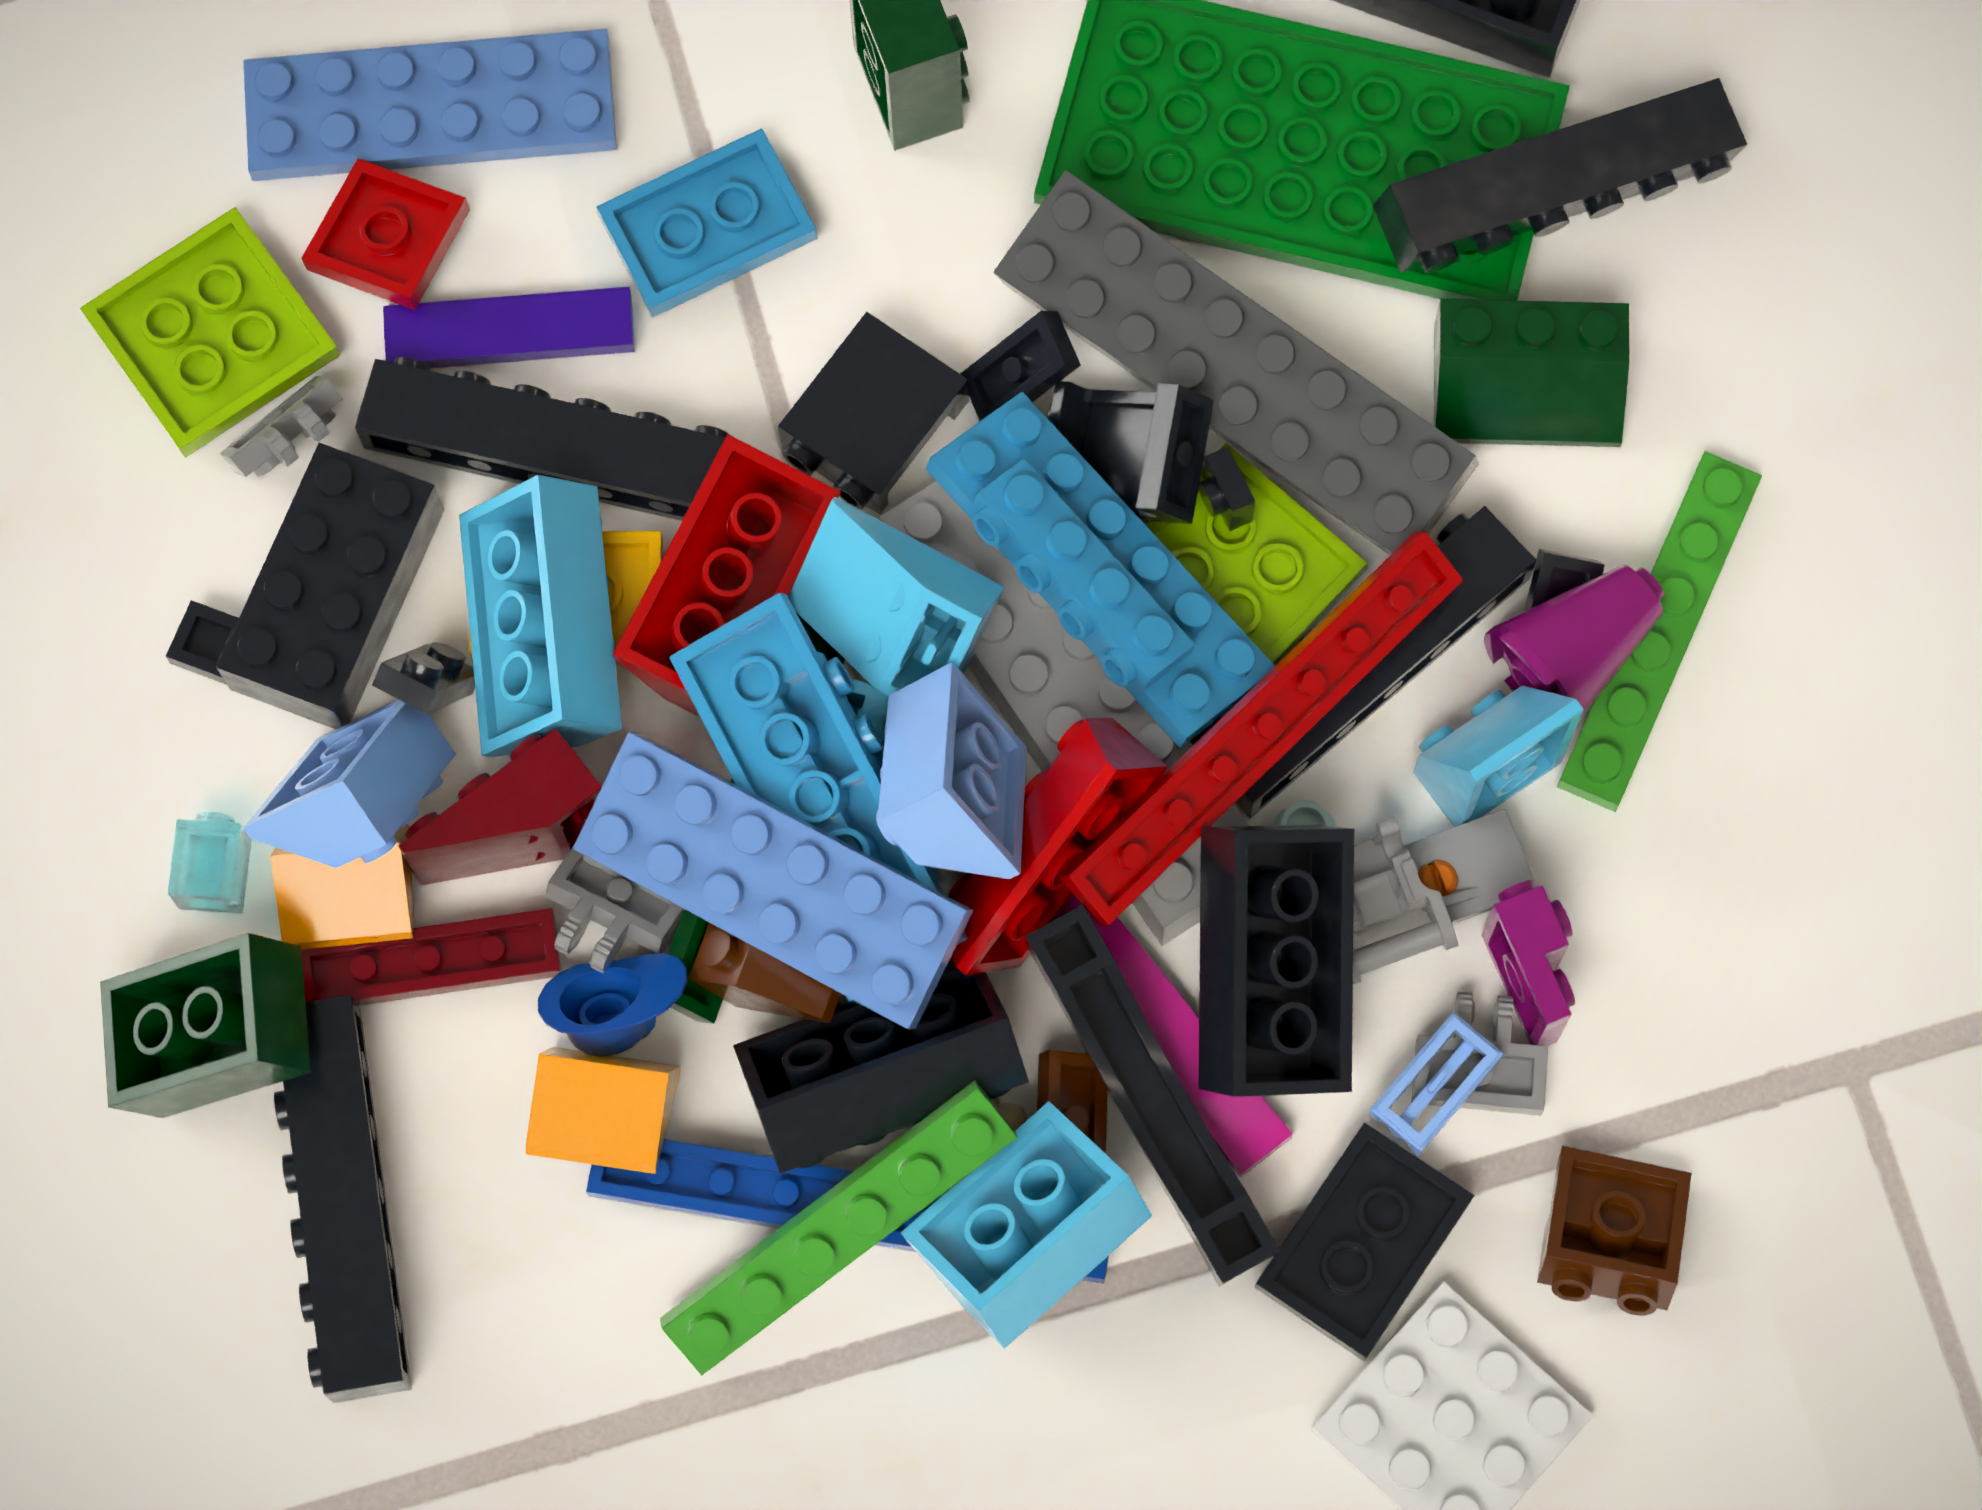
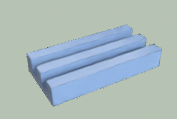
(1401, 1125)

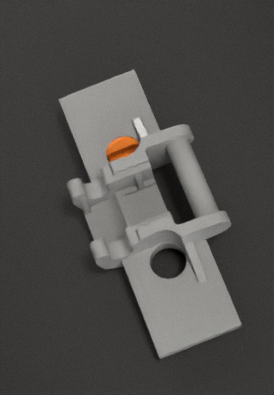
(1443, 874)

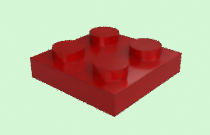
(386, 234)

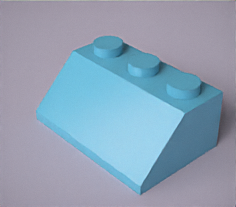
(1028, 1224)

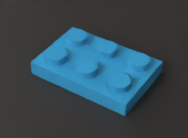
(707, 222)

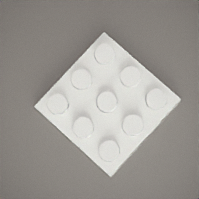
(1451, 1414)

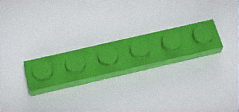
(1687, 574)
(838, 1228)

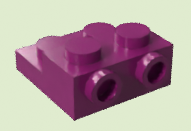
(1526, 945)

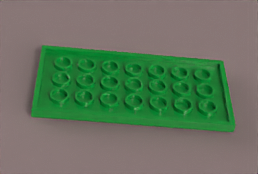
(1282, 135)

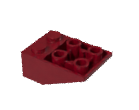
(509, 819)

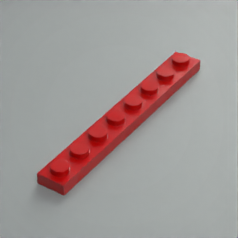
(1260, 728)

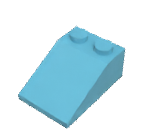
(1496, 752)

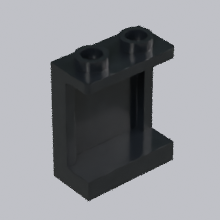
(870, 413)
(1140, 443)

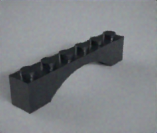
(1150, 1095)

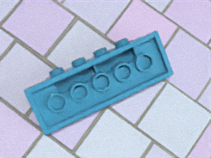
(1099, 569)
(790, 728)

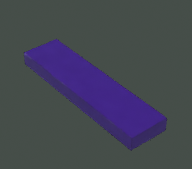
(511, 328)

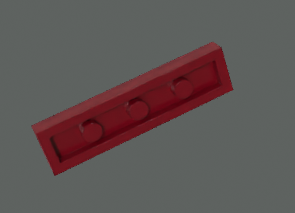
(437, 960)

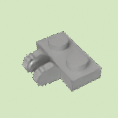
(270, 439)
(612, 902)
(1514, 1083)

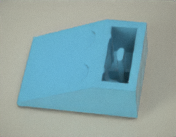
(890, 599)

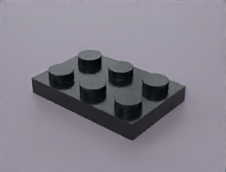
(1364, 1241)

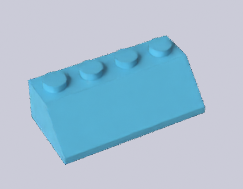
(540, 615)

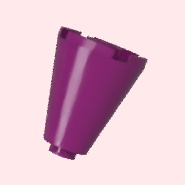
(1579, 637)

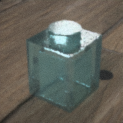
(209, 864)

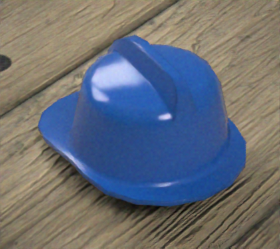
(612, 1008)

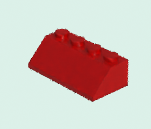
(728, 556)
(1064, 812)

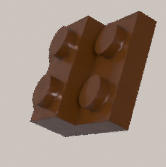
(1614, 1231)

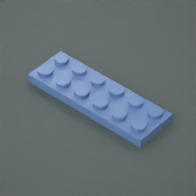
(429, 104)
(773, 880)

